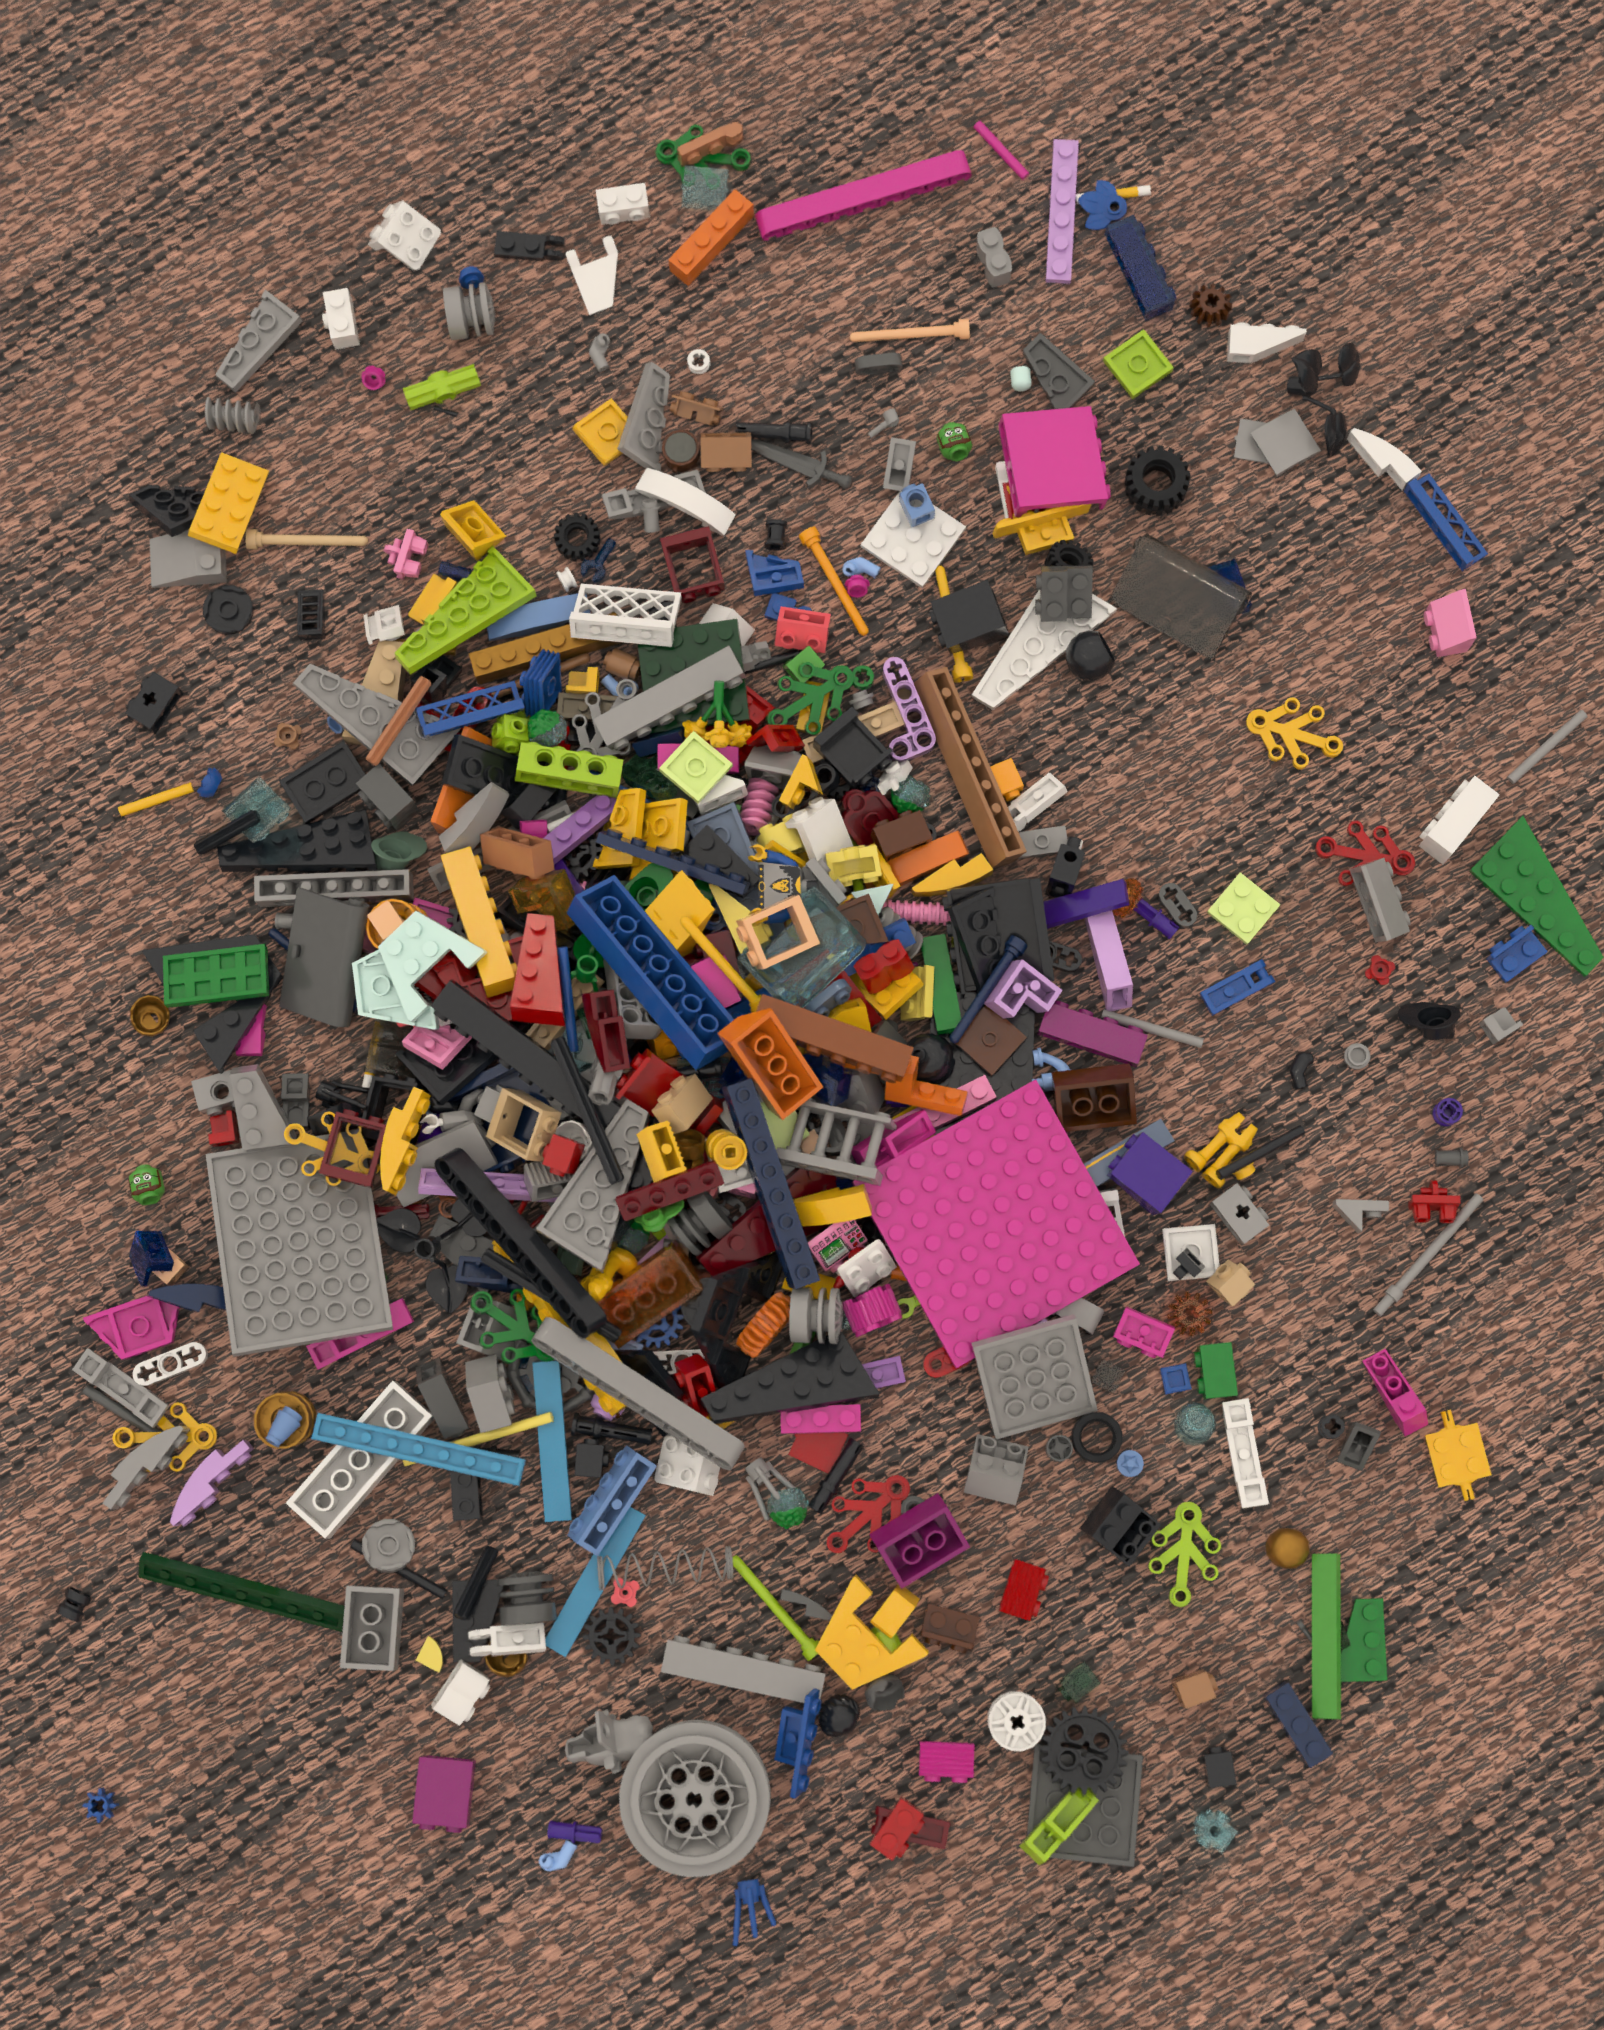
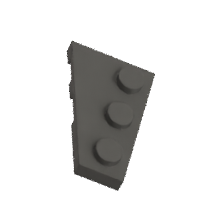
(1057, 374)

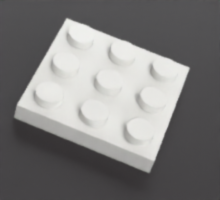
(913, 550)

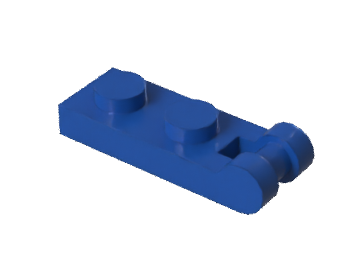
(1236, 988)

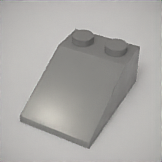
(185, 561)

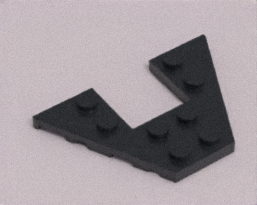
(224, 1031)
(718, 1311)

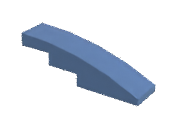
(534, 617)

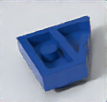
(773, 574)

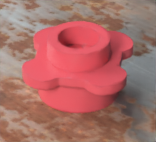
(628, 1599)

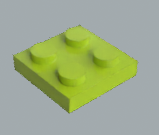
(1138, 364)

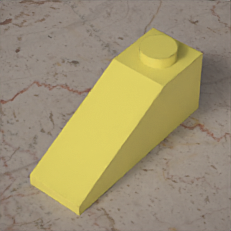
(733, 911)

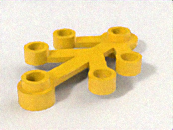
(1290, 732)
(340, 1153)
(193, 1435)

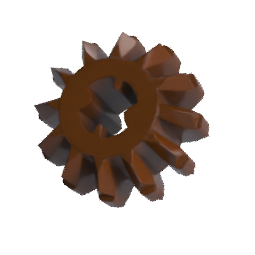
(1210, 314)

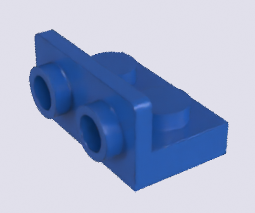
(1516, 954)

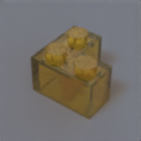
(549, 895)

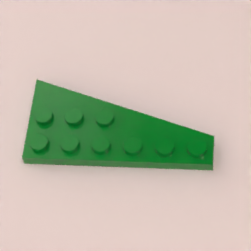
(1528, 885)

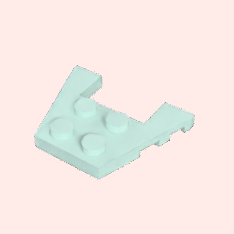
(414, 950)
(378, 997)

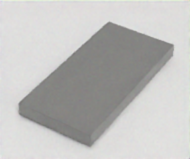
(464, 1136)

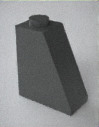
(441, 1398)

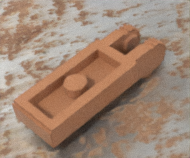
(711, 142)

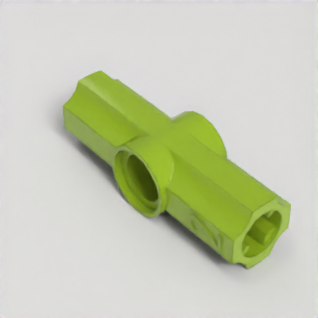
(441, 386)

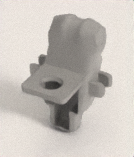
(609, 1740)

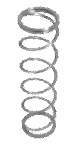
(728, 1567)

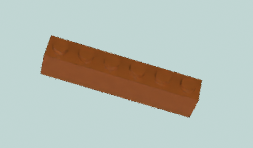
(841, 1041)

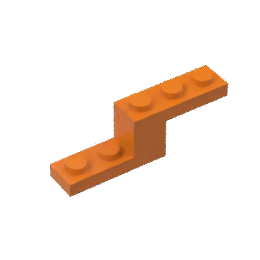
(923, 1094)

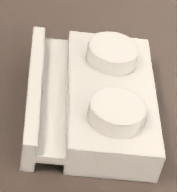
(385, 625)

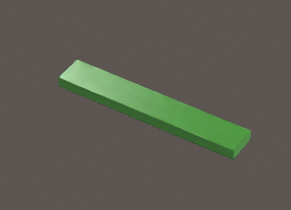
(1326, 1636)

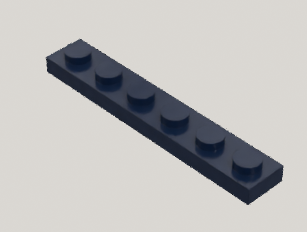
(663, 857)

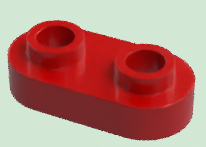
(947, 1365)

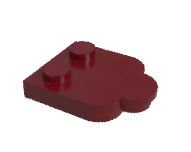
(863, 811)

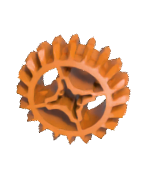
(765, 1325)

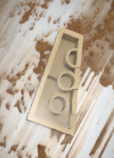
(383, 676)

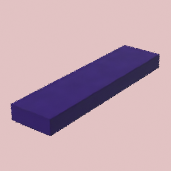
(1086, 903)

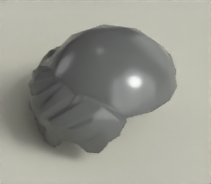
(884, 1692)

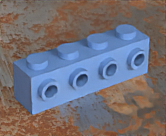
(611, 1500)

